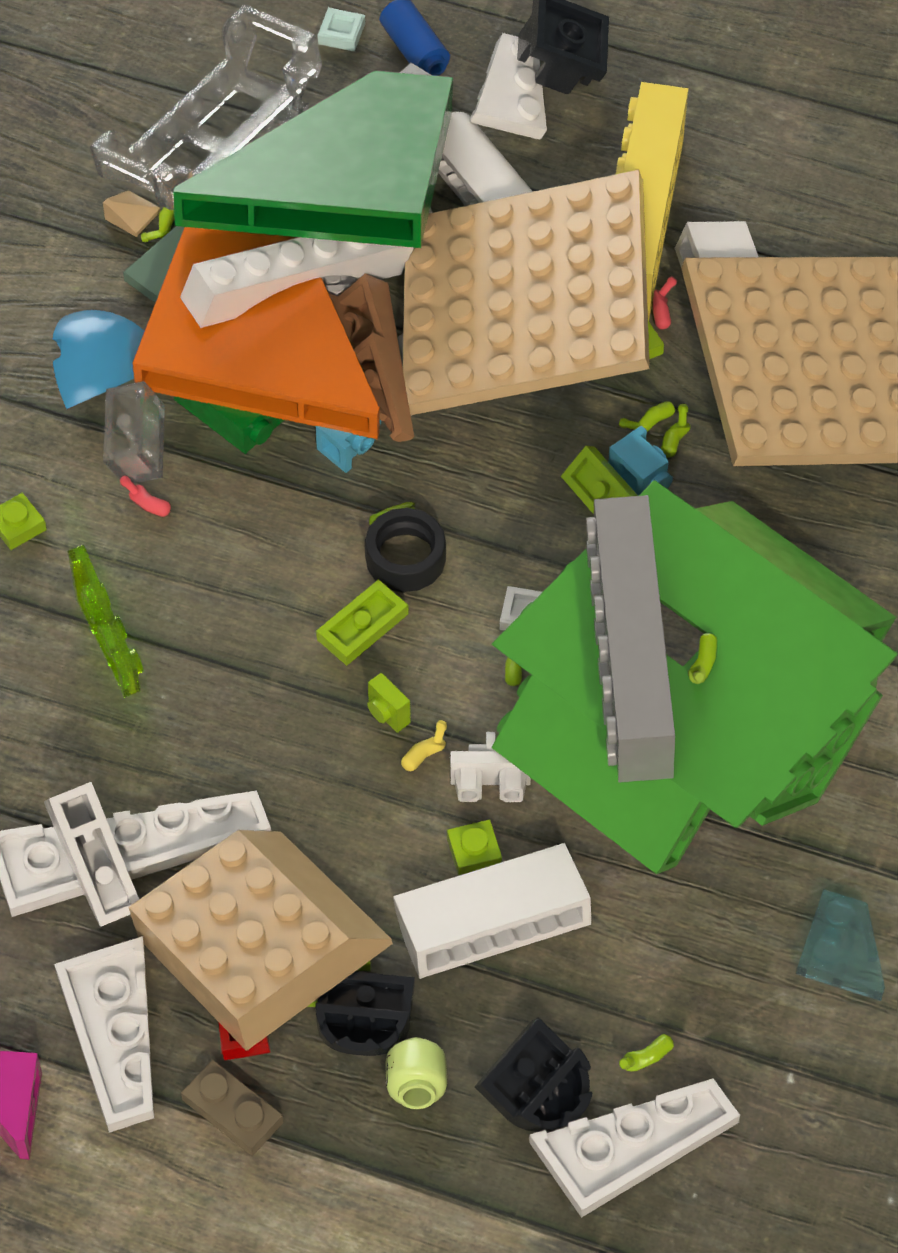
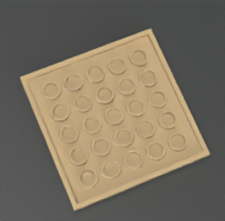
(527, 294)
(801, 356)

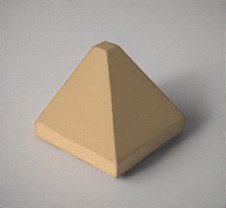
(130, 212)

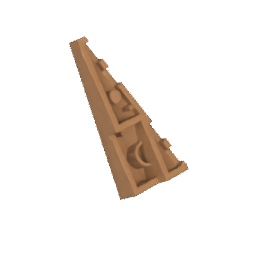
(371, 329)

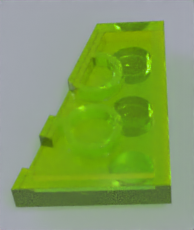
(104, 625)

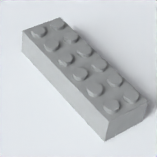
(630, 639)

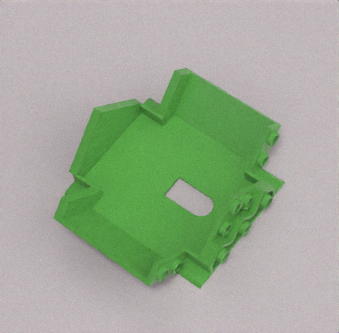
(752, 738)

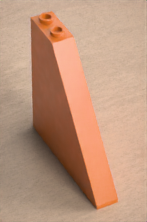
(272, 360)

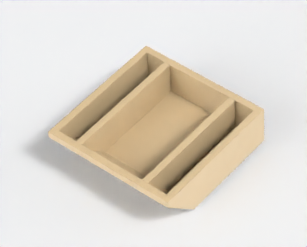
(255, 932)

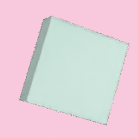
(341, 29)

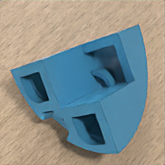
(94, 353)

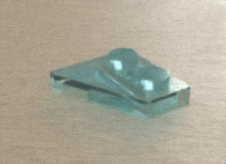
(843, 947)

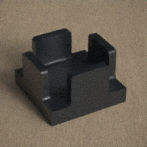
(568, 41)

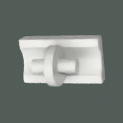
(486, 767)

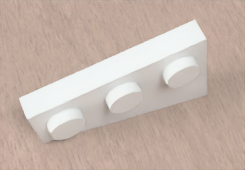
(509, 94)

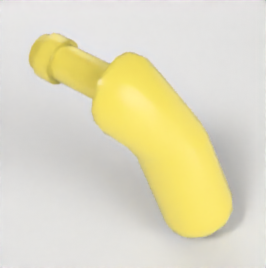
(425, 748)

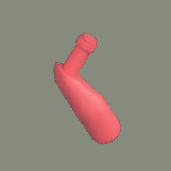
(660, 306)
(143, 498)

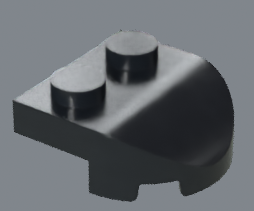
(366, 1013)
(538, 1081)

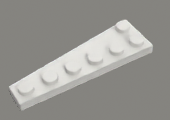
(39, 873)

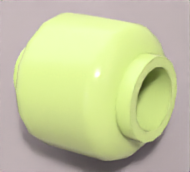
(416, 1073)

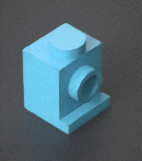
(341, 446)
(639, 461)

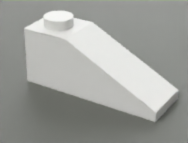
(92, 852)

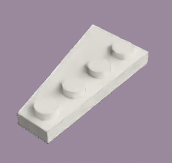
(112, 1025)
(618, 1150)

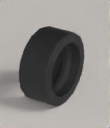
(405, 522)

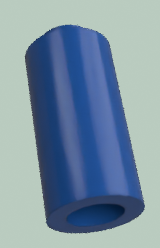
(414, 37)

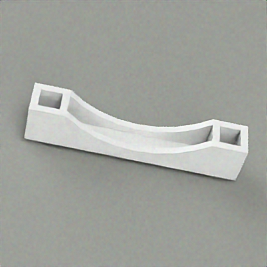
(236, 282)

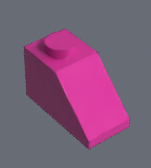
(19, 1099)

